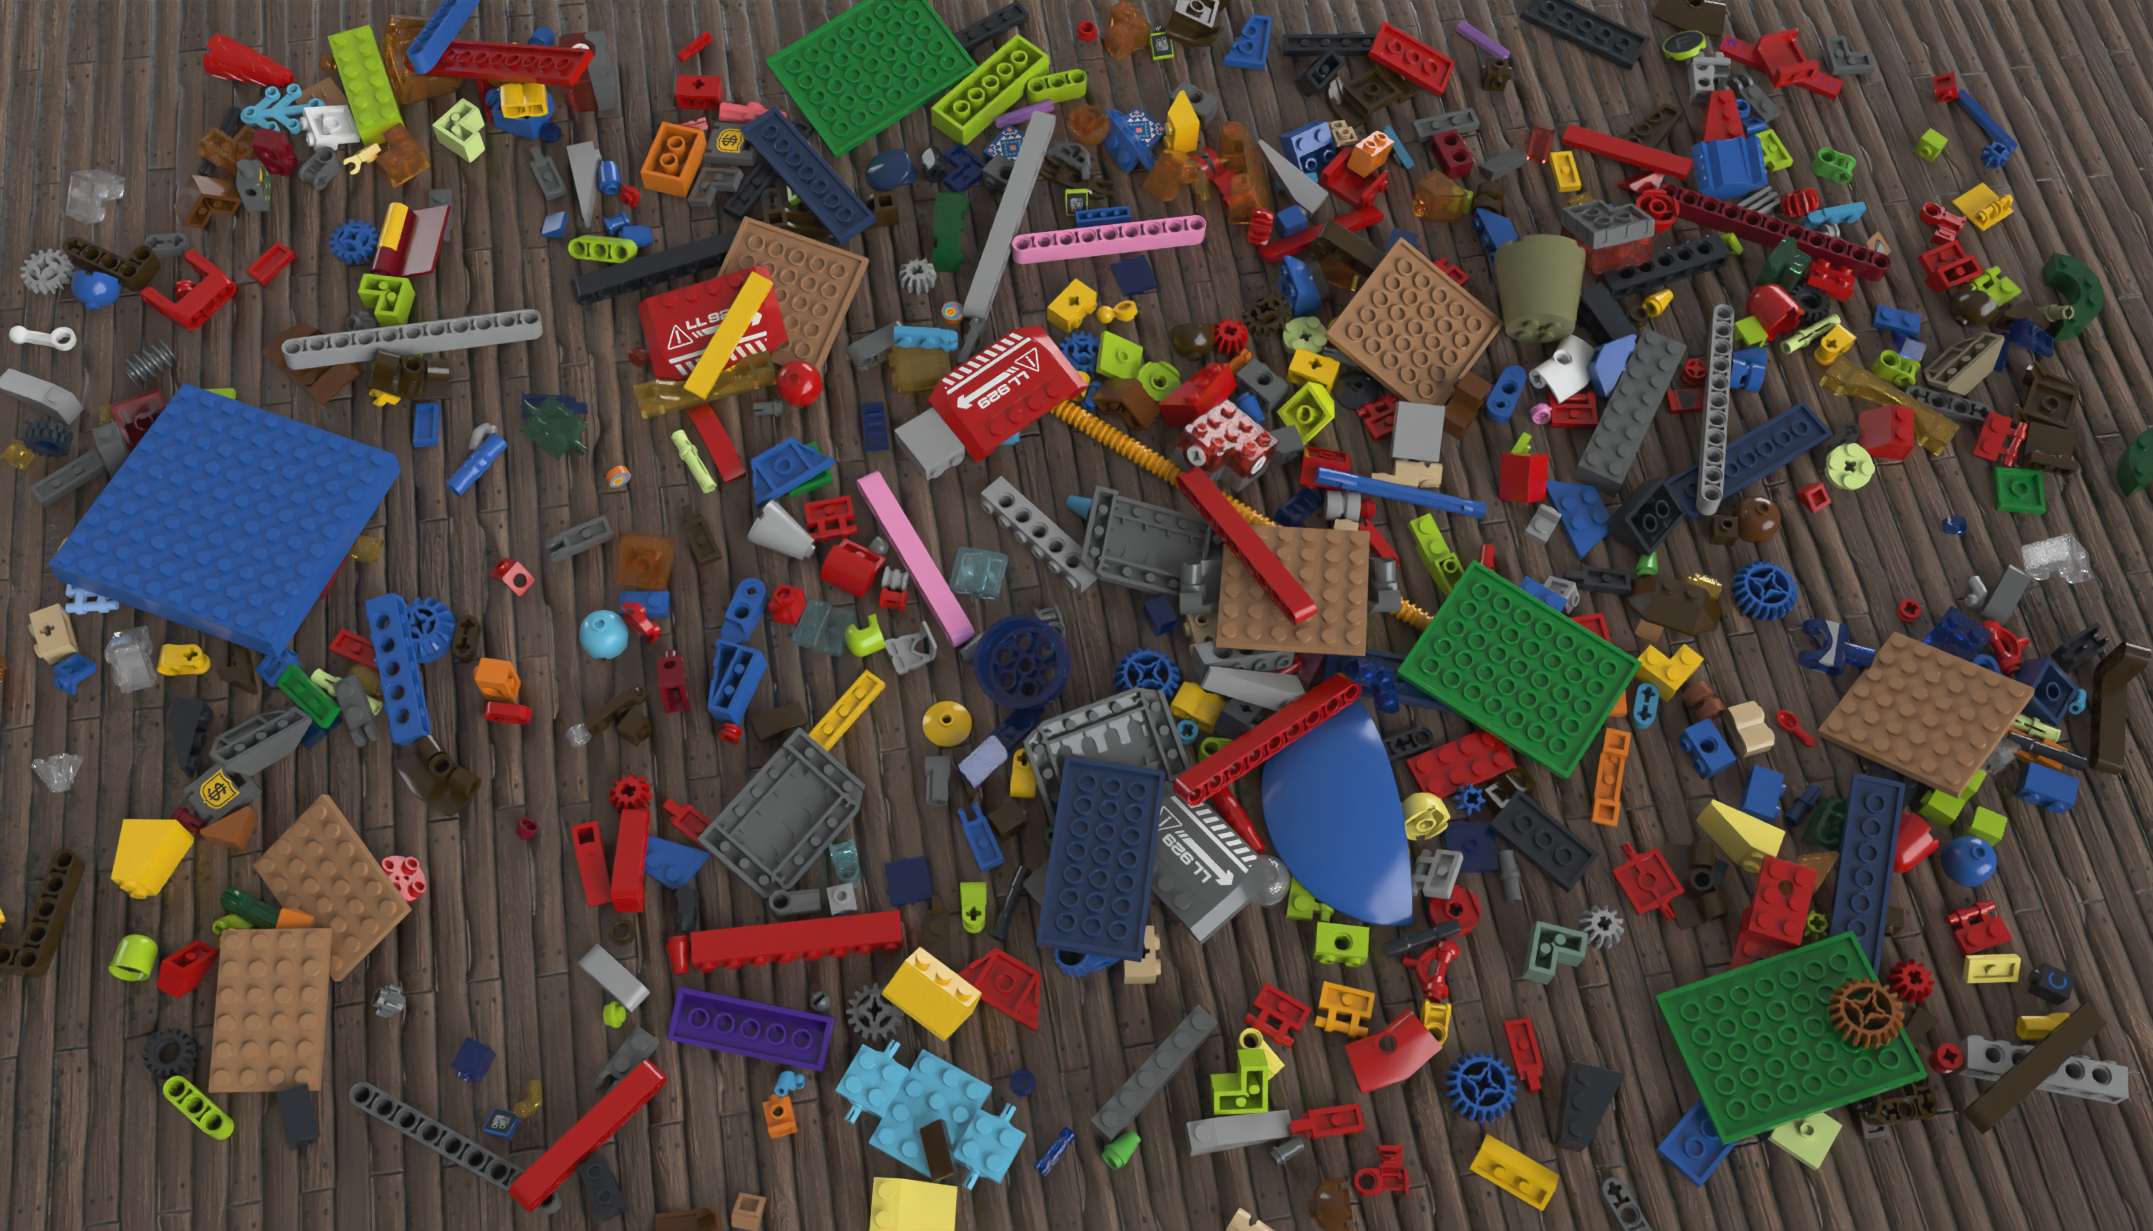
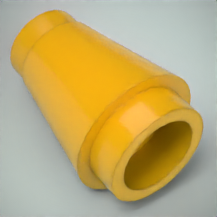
(1657, 302)

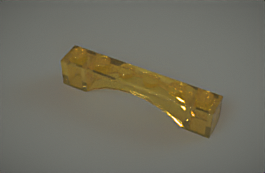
(1848, 379)
(667, 396)

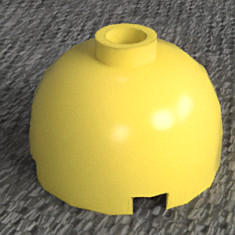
(1424, 815)

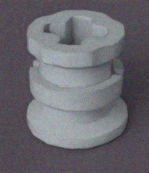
(895, 579)

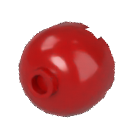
(1660, 207)
(799, 383)

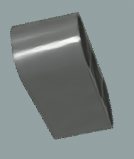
(873, 348)
(2005, 595)

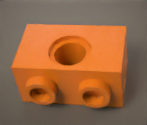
(1370, 153)
(497, 680)

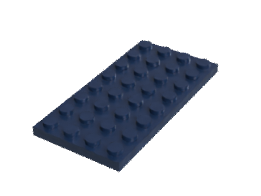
(1101, 859)

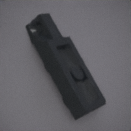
(1600, 580)

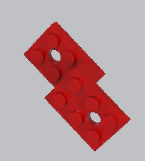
(1774, 920)

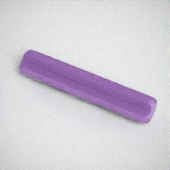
(1482, 40)
(1022, 114)

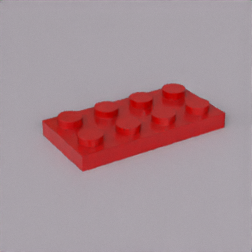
(1411, 58)
(1459, 763)

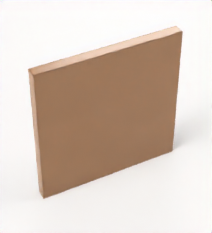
(324, 90)

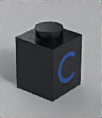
(2051, 984)

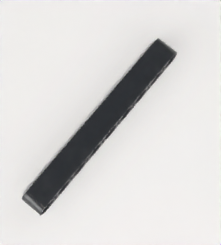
(652, 269)

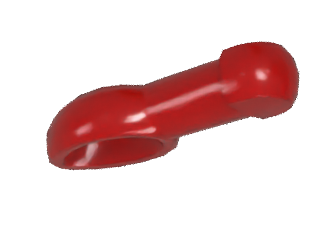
(1790, 723)

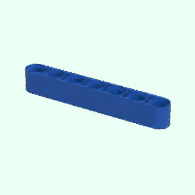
(439, 33)

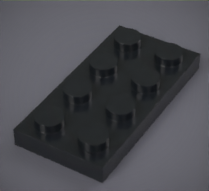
(1543, 840)

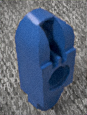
(1511, 382)
(737, 629)

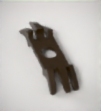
(1061, 173)

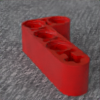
(630, 860)

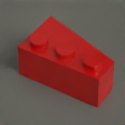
(1721, 117)
(1198, 395)

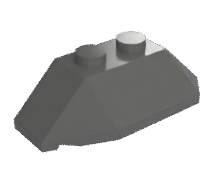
(260, 740)

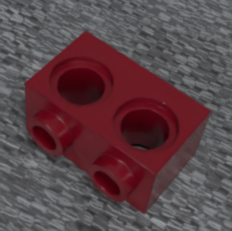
(274, 151)
(1451, 154)

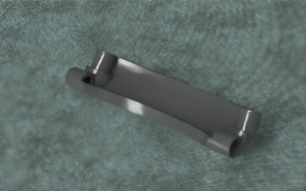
(1202, 583)

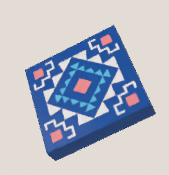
(1146, 127)
(1006, 144)

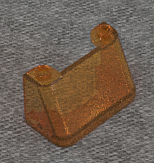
(408, 85)
(1250, 187)

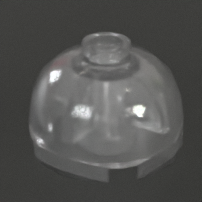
(1278, 881)

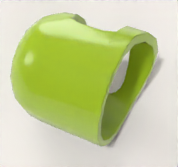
(864, 641)
(137, 953)

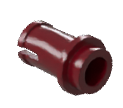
(188, 820)

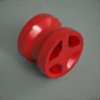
(1699, 371)
(1941, 1063)

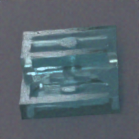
(978, 572)
(823, 628)

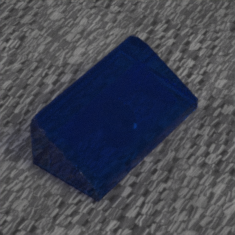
(983, 761)

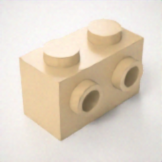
(1200, 628)

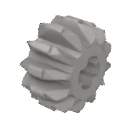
(917, 276)
(1606, 919)

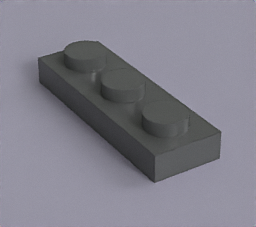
(1462, 120)
(68, 478)

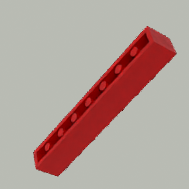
(796, 940)

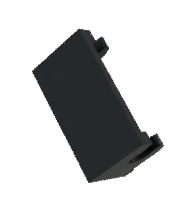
(2080, 648)
(298, 1117)

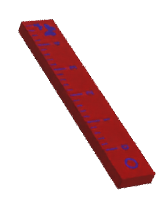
(1744, 53)

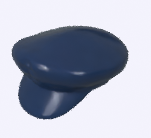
(890, 170)

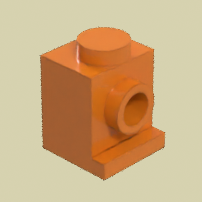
(782, 1124)

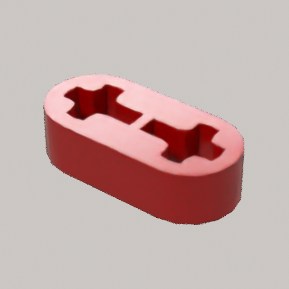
(507, 713)

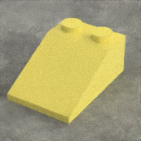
(1741, 835)
(912, 1205)

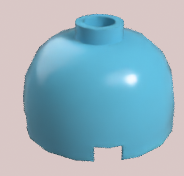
(603, 634)

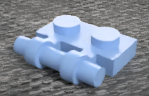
(81, 606)

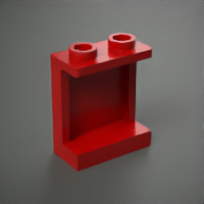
(1784, 59)
(1349, 185)

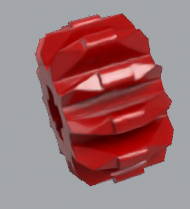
(1799, 202)
(1260, 227)
(1230, 336)
(632, 784)
(1918, 987)

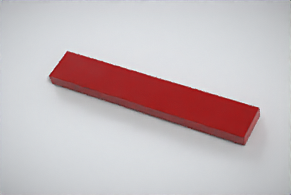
(1627, 152)
(1301, 241)

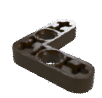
(1911, 1102)

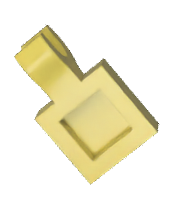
(366, 154)

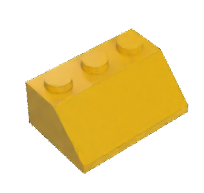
(932, 994)

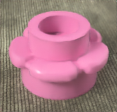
(1541, 413)

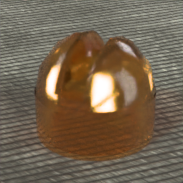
(327, 63)

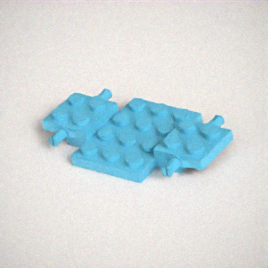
(923, 1095)

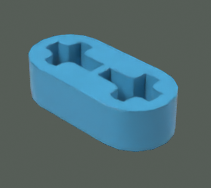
(1650, 706)

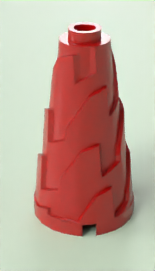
(241, 63)

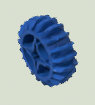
(1779, 590)
(1135, 665)
(1491, 1090)

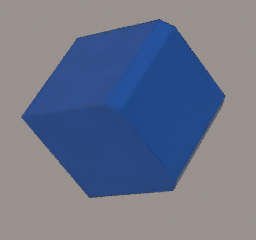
(1290, 222)

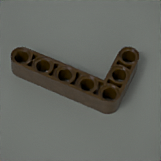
(2110, 704)
(40, 923)

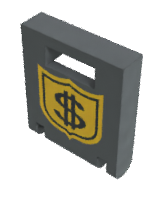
(727, 146)
(217, 795)

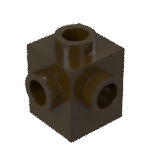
(1495, 74)

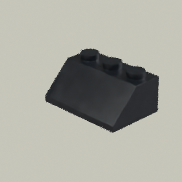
(1647, 516)

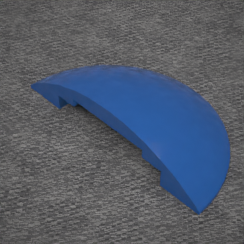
(1341, 819)

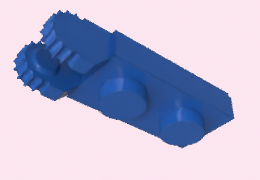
(980, 839)

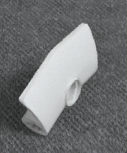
(1566, 369)

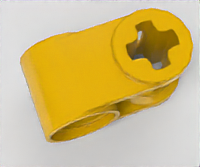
(1833, 344)
(182, 660)
(1022, 777)
(1436, 1018)

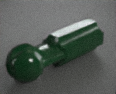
(249, 908)

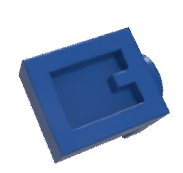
(272, 668)
(71, 672)

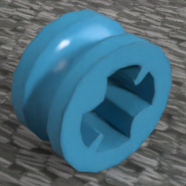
(1188, 725)

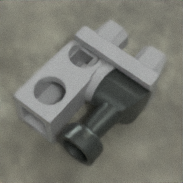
(1704, 73)

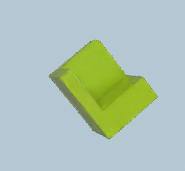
(1750, 331)
(1987, 826)

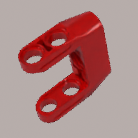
(200, 301)

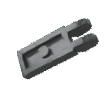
(1759, 102)
(443, 197)
(579, 538)
(356, 709)
(631, 1054)

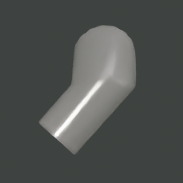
(481, 433)
(1979, 593)

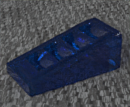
(2030, 336)
(1908, 345)
(873, 412)
(1288, 518)

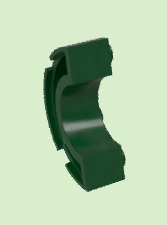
(947, 231)
(2080, 289)
(2136, 464)

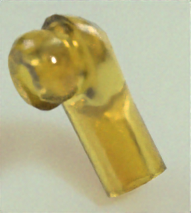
(532, 1102)

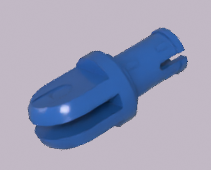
(542, 36)

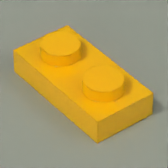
(1564, 171)

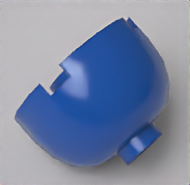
(95, 289)
(1969, 860)

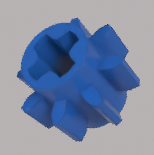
(1994, 155)
(1475, 801)

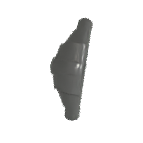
(1073, 155)

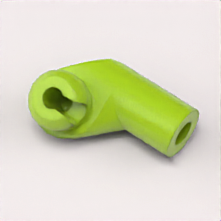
(231, 921)

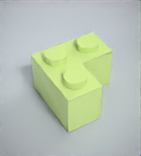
(460, 129)

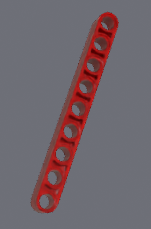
(1246, 546)
(1266, 739)

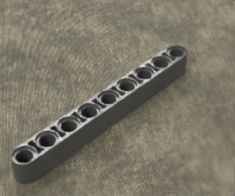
(442, 1142)

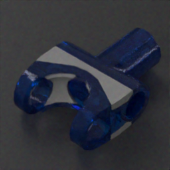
(1834, 648)

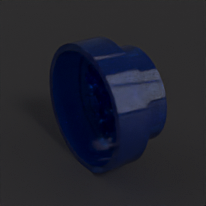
(1006, 636)

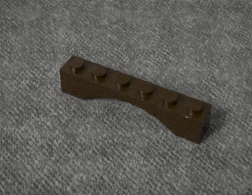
(881, 204)

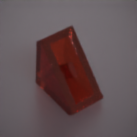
(1540, 143)

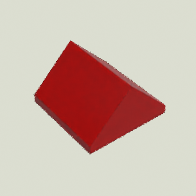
(1523, 477)

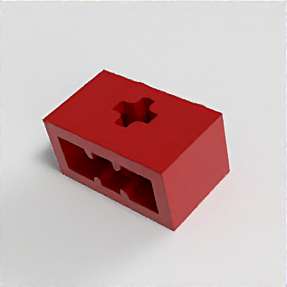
(699, 92)

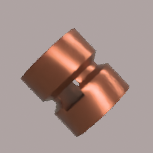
(1702, 694)

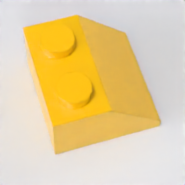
(1181, 125)

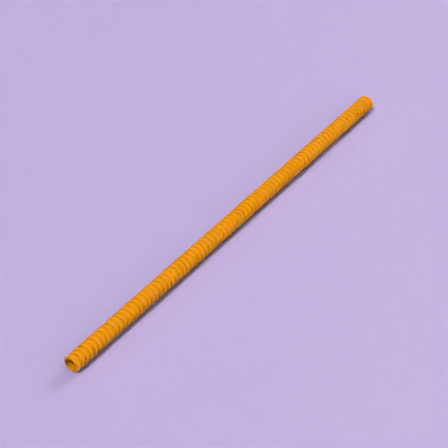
(1170, 471)

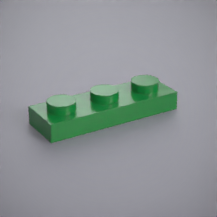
(308, 696)

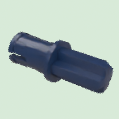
(1803, 805)

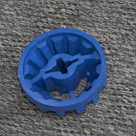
(435, 640)

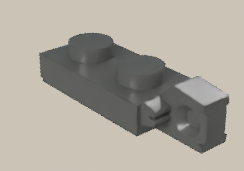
(547, 175)
(972, 341)

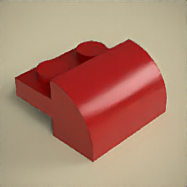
(1948, 266)

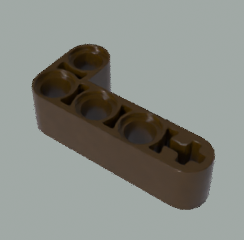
(1345, 247)
(133, 272)

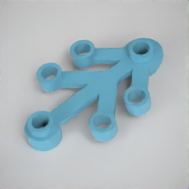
(256, 115)

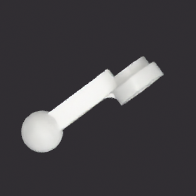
(20, 335)

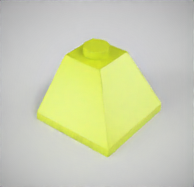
(1309, 410)

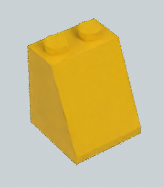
(148, 855)

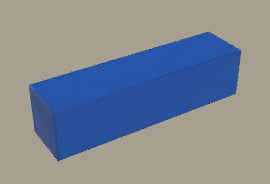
(1102, 217)

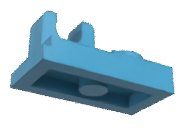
(1401, 154)

